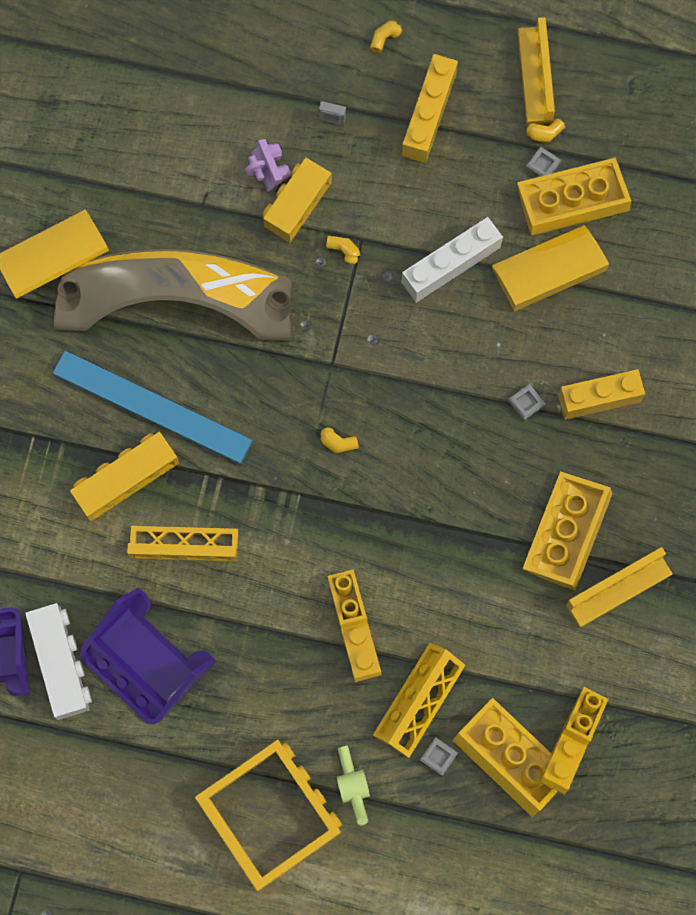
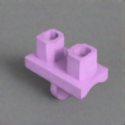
(264, 166)

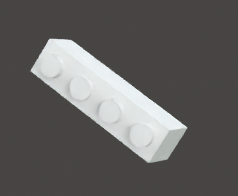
(451, 259)
(58, 661)

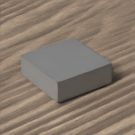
(332, 113)
(543, 163)
(526, 402)
(438, 756)

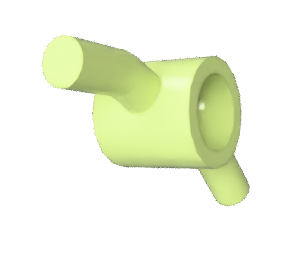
(353, 785)

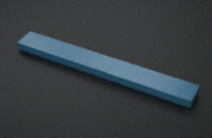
(152, 407)

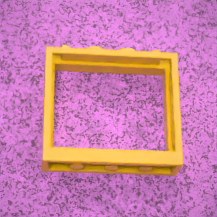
(314, 797)

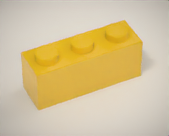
(296, 199)
(601, 394)

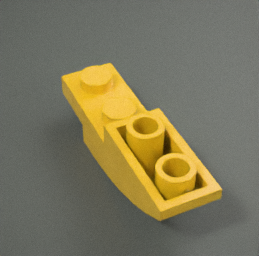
(354, 625)
(574, 740)

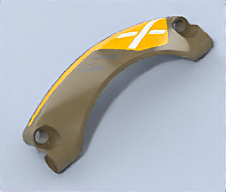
(207, 279)

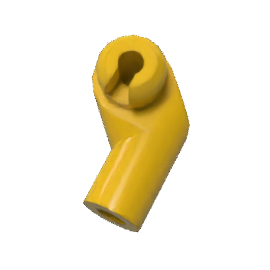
(381, 33)
(545, 133)
(346, 246)
(336, 443)

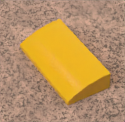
(574, 196)
(51, 253)
(550, 267)
(568, 530)
(508, 755)

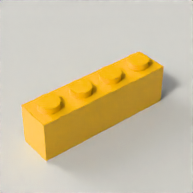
(429, 108)
(124, 476)

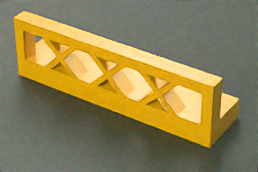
(536, 74)
(179, 551)
(619, 588)
(415, 696)

